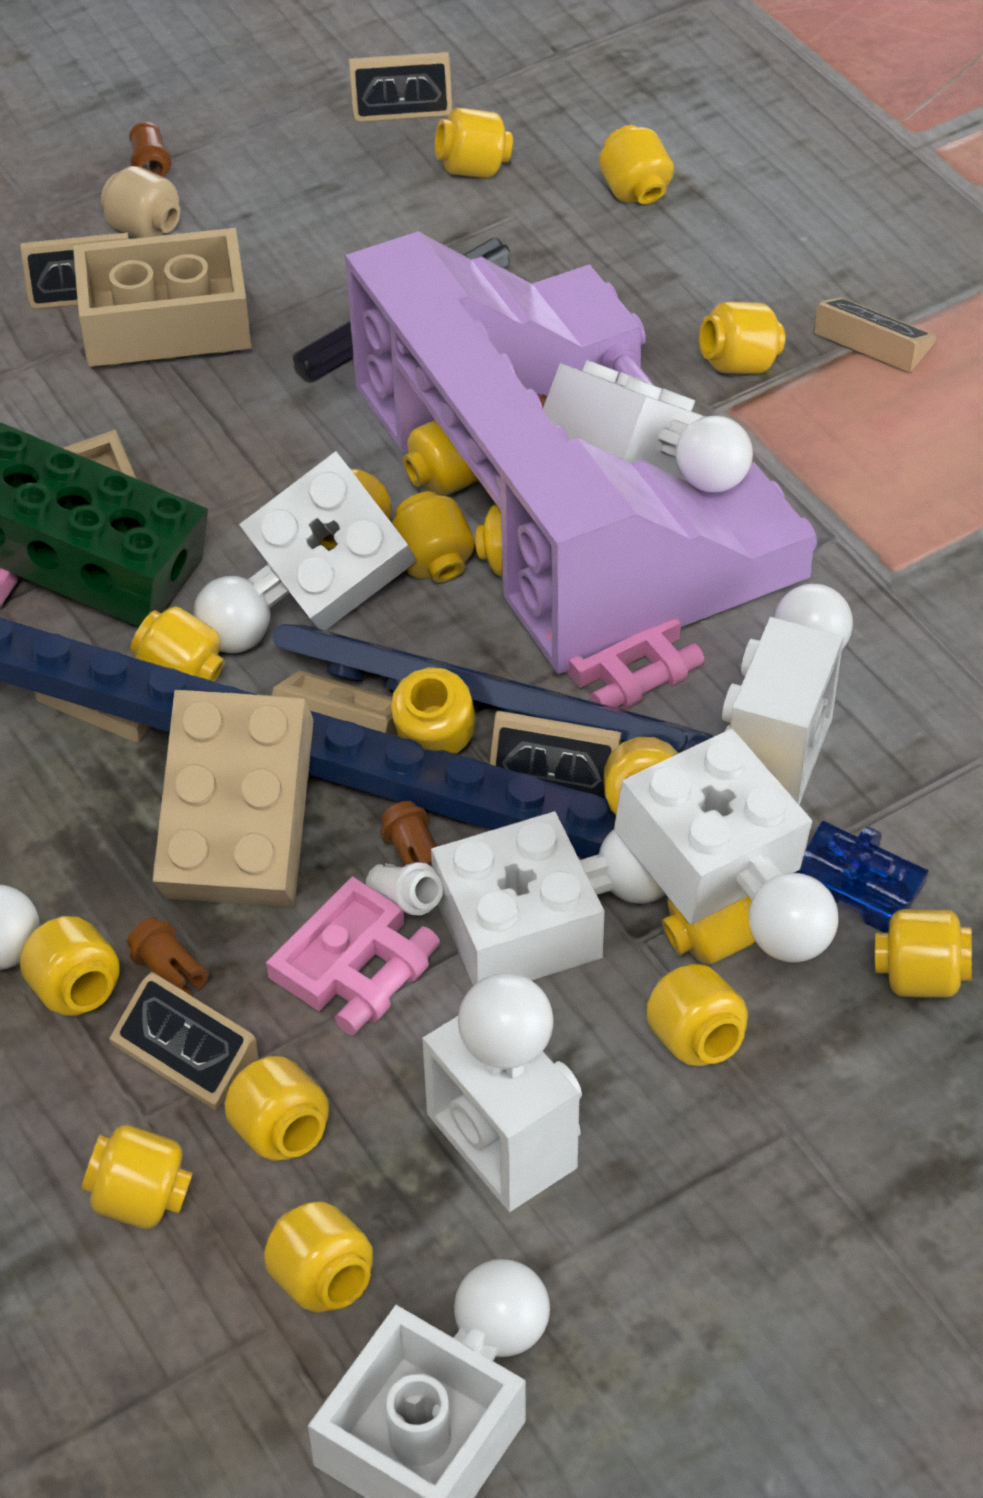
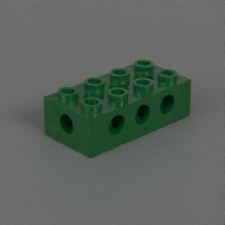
(93, 529)

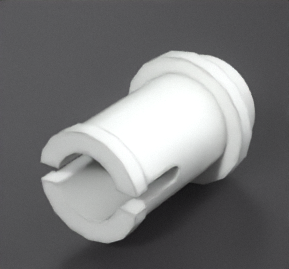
(411, 887)

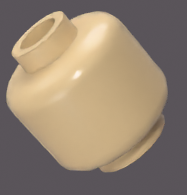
(140, 203)

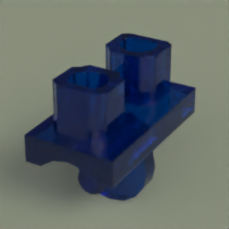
(863, 873)

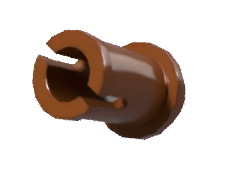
(148, 149)
(407, 830)
(156, 947)

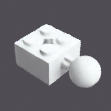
(640, 424)
(289, 539)
(791, 683)
(726, 830)
(527, 901)
(499, 1091)
(431, 1408)

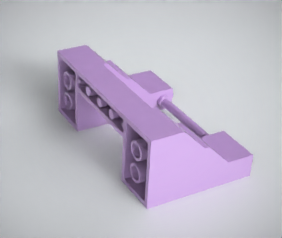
(585, 535)

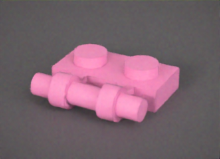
(622, 685)
(338, 942)

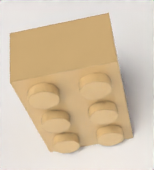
(161, 297)
(233, 798)

